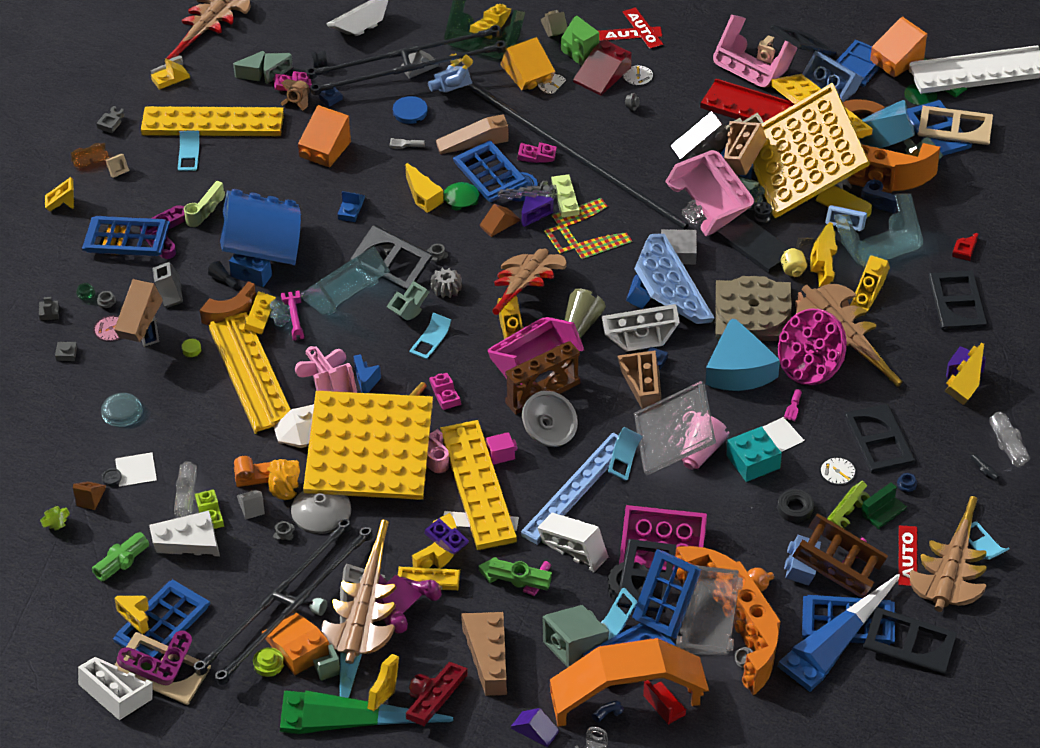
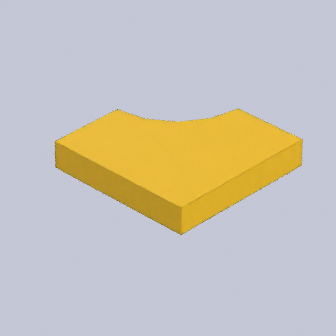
(385, 683)

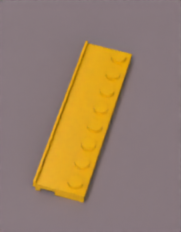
(250, 372)

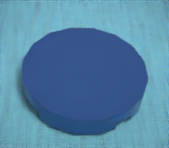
(410, 109)

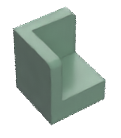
(328, 665)

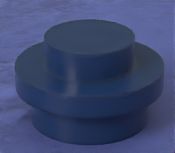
(907, 482)

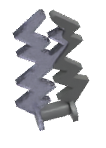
(542, 190)

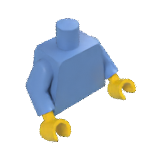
(453, 77)

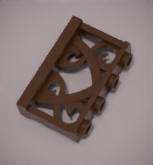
(561, 379)

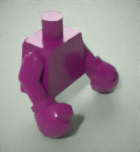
(404, 596)

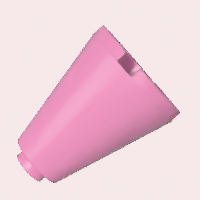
(697, 459)

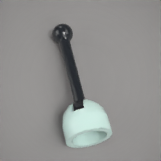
(317, 605)

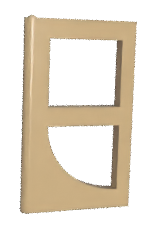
(978, 136)
(180, 691)

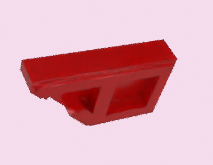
(965, 247)

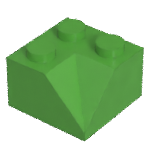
(579, 40)

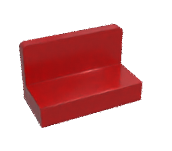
(663, 701)

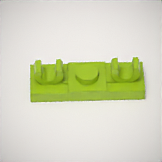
(846, 505)

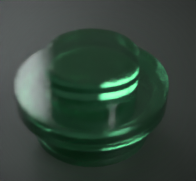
(85, 291)

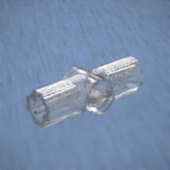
(1009, 439)
(185, 489)

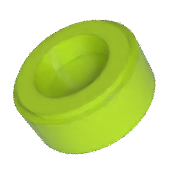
(191, 347)

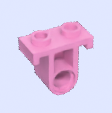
(437, 453)

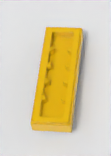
(259, 313)
(446, 578)

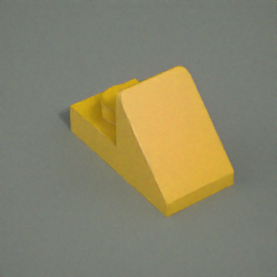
(172, 74)
(61, 194)
(133, 610)

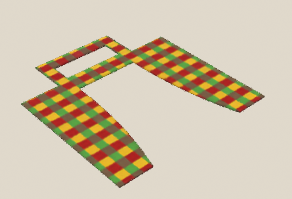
(589, 247)

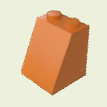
(899, 47)
(325, 136)

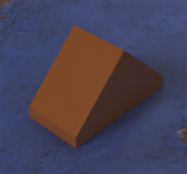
(498, 220)
(88, 494)

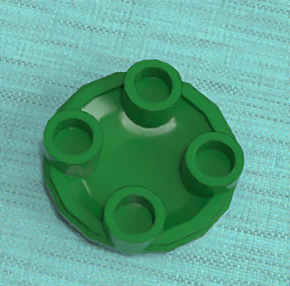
(461, 195)

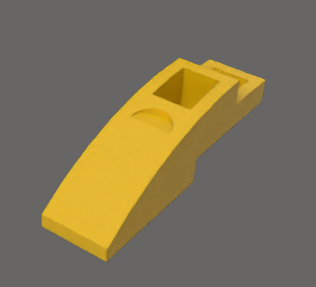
(494, 16)
(822, 255)

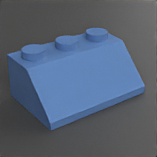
(824, 71)

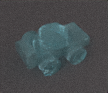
(756, 194)
(278, 312)

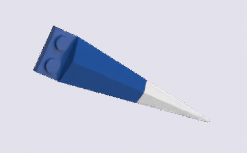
(817, 654)

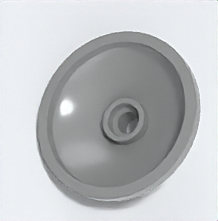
(557, 414)
(320, 511)

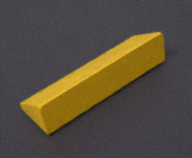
(841, 198)

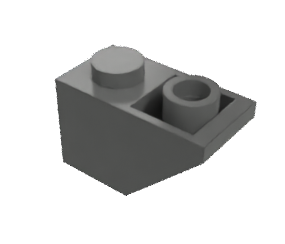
(168, 284)

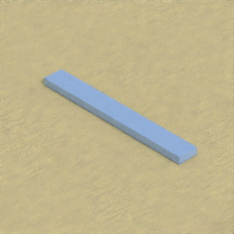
(573, 488)

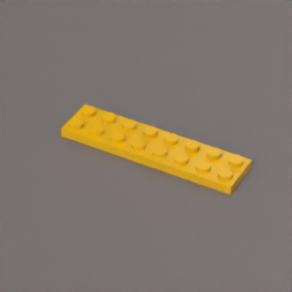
(799, 87)
(213, 121)
(478, 485)

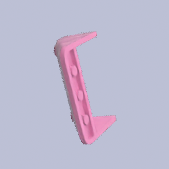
(712, 186)

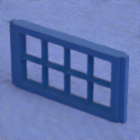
(483, 148)
(159, 238)
(186, 594)
(809, 609)

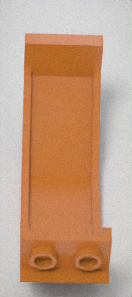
(622, 665)

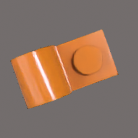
(248, 473)

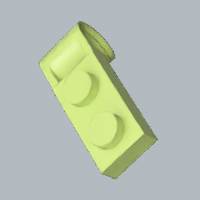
(196, 213)

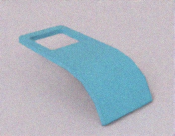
(189, 149)
(433, 335)
(625, 450)
(986, 543)
(616, 617)

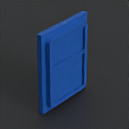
(858, 60)

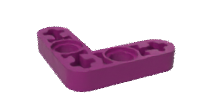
(175, 216)
(165, 665)

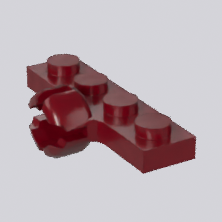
(433, 692)

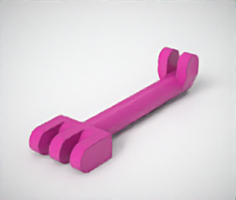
(292, 301)

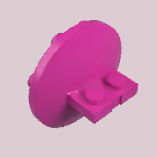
(812, 346)

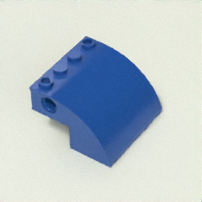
(261, 227)

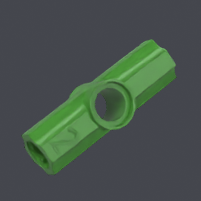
(120, 556)
(507, 571)

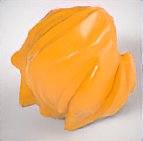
(283, 478)

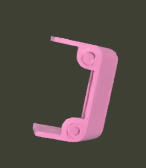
(731, 56)

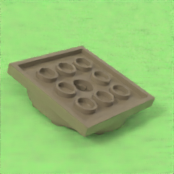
(769, 297)

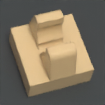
(117, 165)

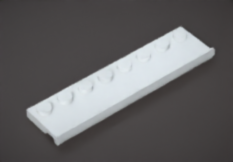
(976, 69)

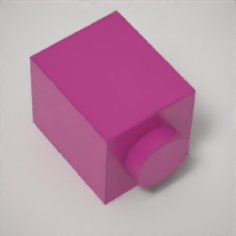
(501, 448)

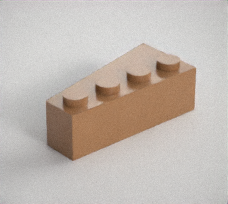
(487, 645)

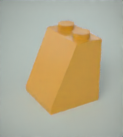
(528, 64)

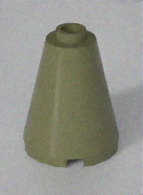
(584, 310)

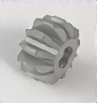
(446, 282)

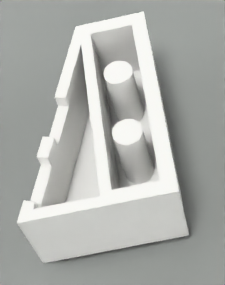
(575, 538)

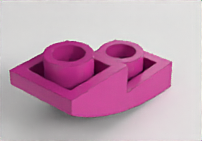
(297, 76)
(538, 154)
(444, 391)

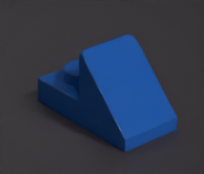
(350, 206)
(366, 375)

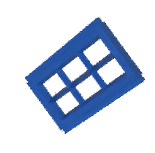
(683, 601)

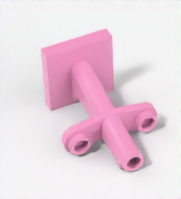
(324, 371)

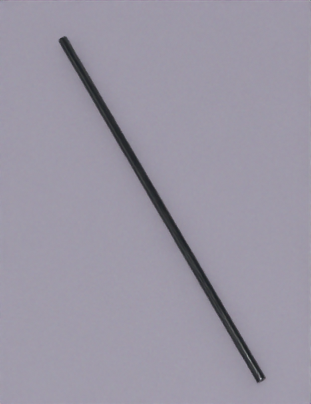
(658, 208)

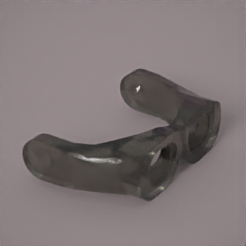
(805, 241)

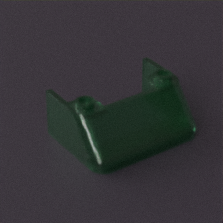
(459, 26)

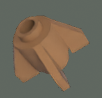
(296, 92)

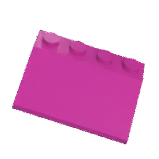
(661, 526)

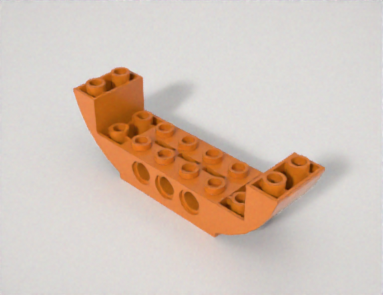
(898, 170)
(752, 618)

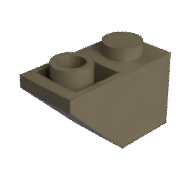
(554, 23)

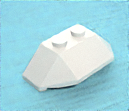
(360, 18)
(641, 327)
(295, 427)

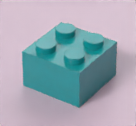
(753, 454)

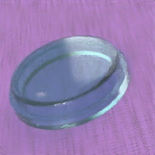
(121, 409)

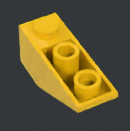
(425, 192)
(871, 282)
(510, 318)
(967, 380)

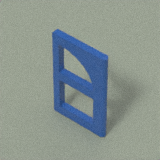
(945, 147)

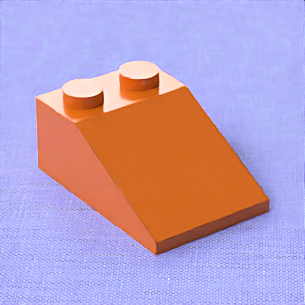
(298, 642)

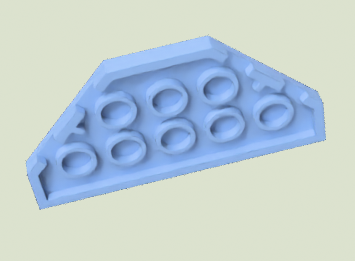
(669, 281)

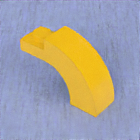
(434, 553)

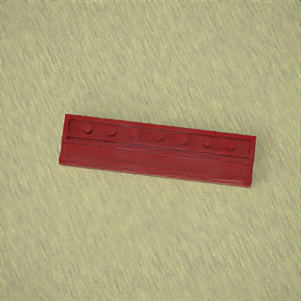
(742, 102)

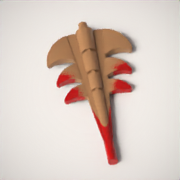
(210, 15)
(525, 271)

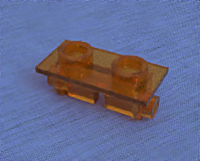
(81, 156)

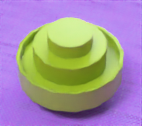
(55, 518)
(268, 662)

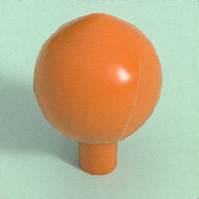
(761, 577)

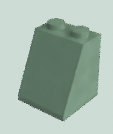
(572, 633)

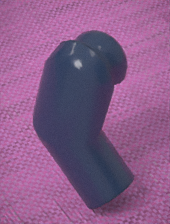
(604, 709)

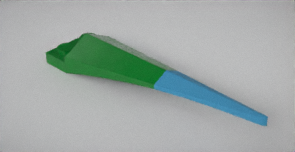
(319, 712)

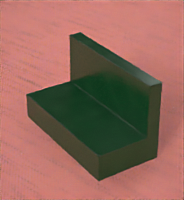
(882, 506)

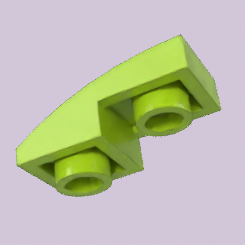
(208, 502)

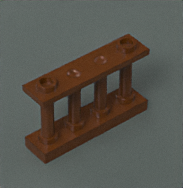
(834, 569)

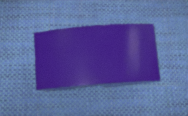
(445, 537)

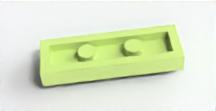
(565, 196)

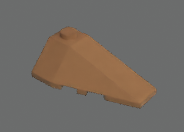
(471, 136)

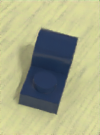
(880, 200)

